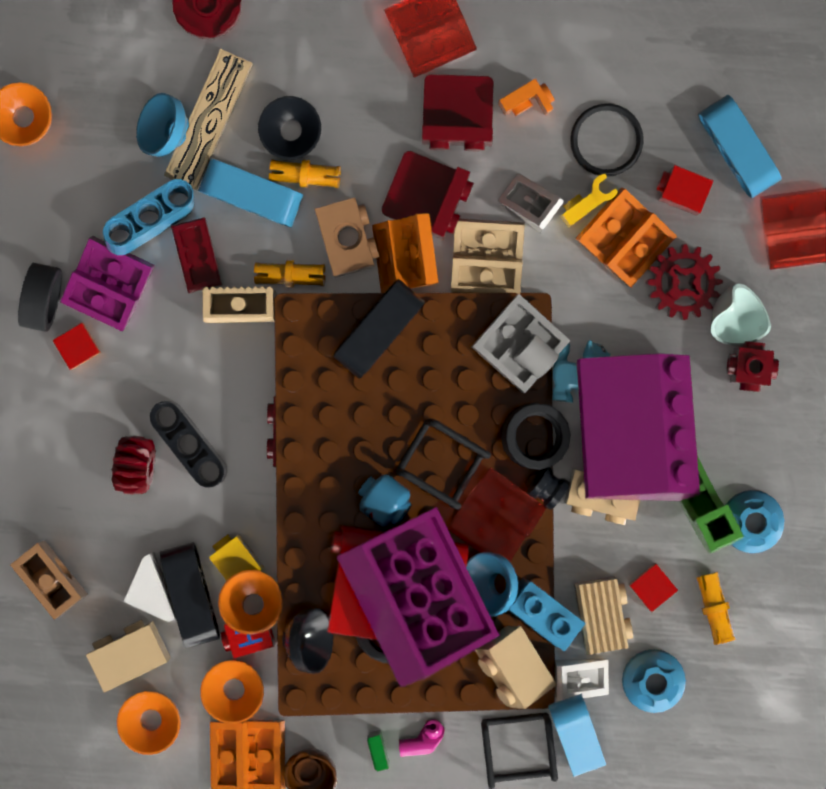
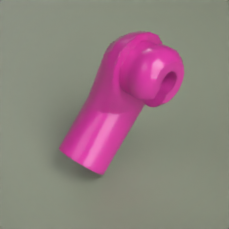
(426, 741)

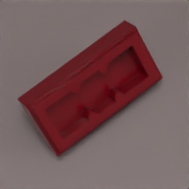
(196, 255)

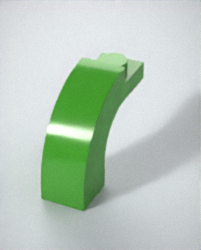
(710, 517)

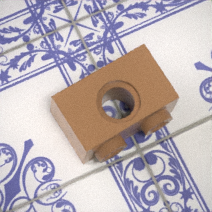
(332, 221)
(48, 579)

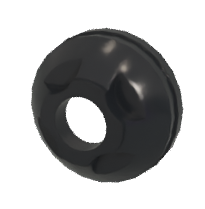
(284, 110)
(308, 641)

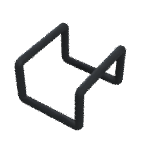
(482, 453)
(552, 772)

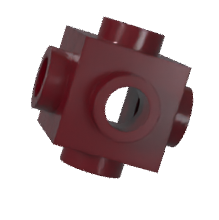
(739, 369)

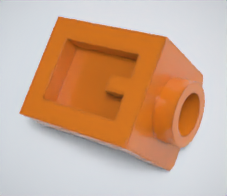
(519, 100)

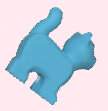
(565, 372)

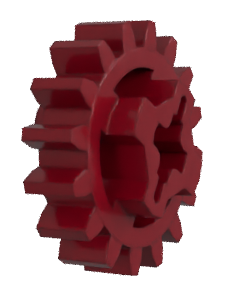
(695, 271)

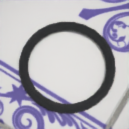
(605, 107)

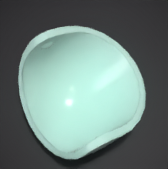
(739, 317)

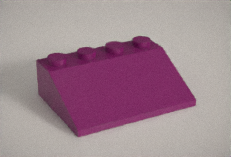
(638, 427)
(418, 597)

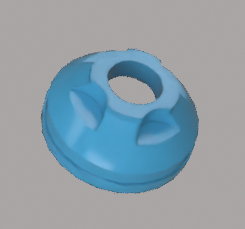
(161, 125)
(760, 502)
(483, 570)
(649, 663)

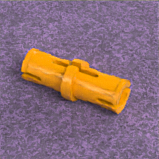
(304, 173)
(289, 274)
(715, 608)

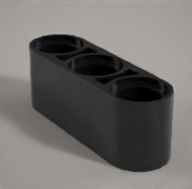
(378, 328)
(172, 437)
(189, 595)

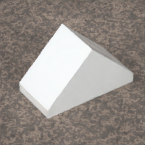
(530, 202)
(150, 590)
(581, 677)

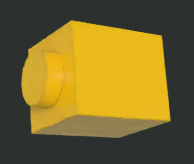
(234, 556)

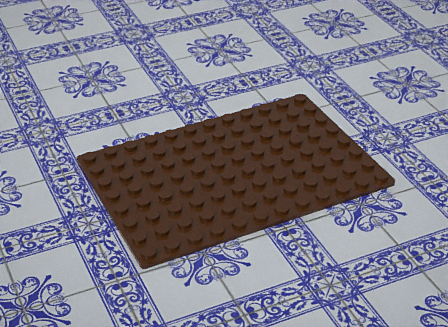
(348, 429)

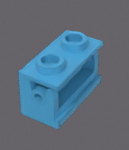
(545, 615)

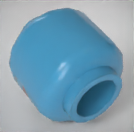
(384, 500)

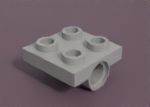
(521, 343)

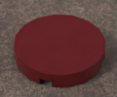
(207, 17)

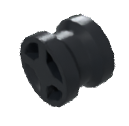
(548, 488)

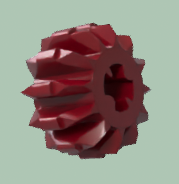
(133, 465)

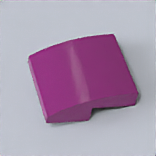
(107, 284)

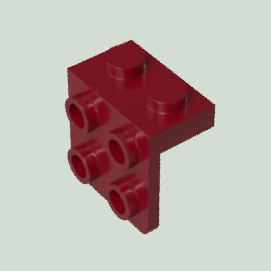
(458, 112)
(425, 188)

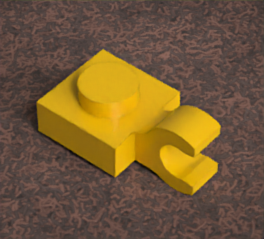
(580, 207)

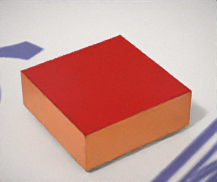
(76, 346)
(653, 587)

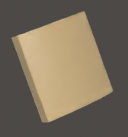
(487, 256)

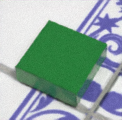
(378, 751)

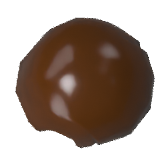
(310, 770)

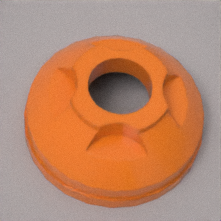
(23, 95)
(235, 593)
(219, 704)
(137, 736)

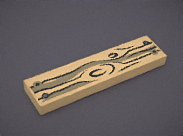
(209, 118)

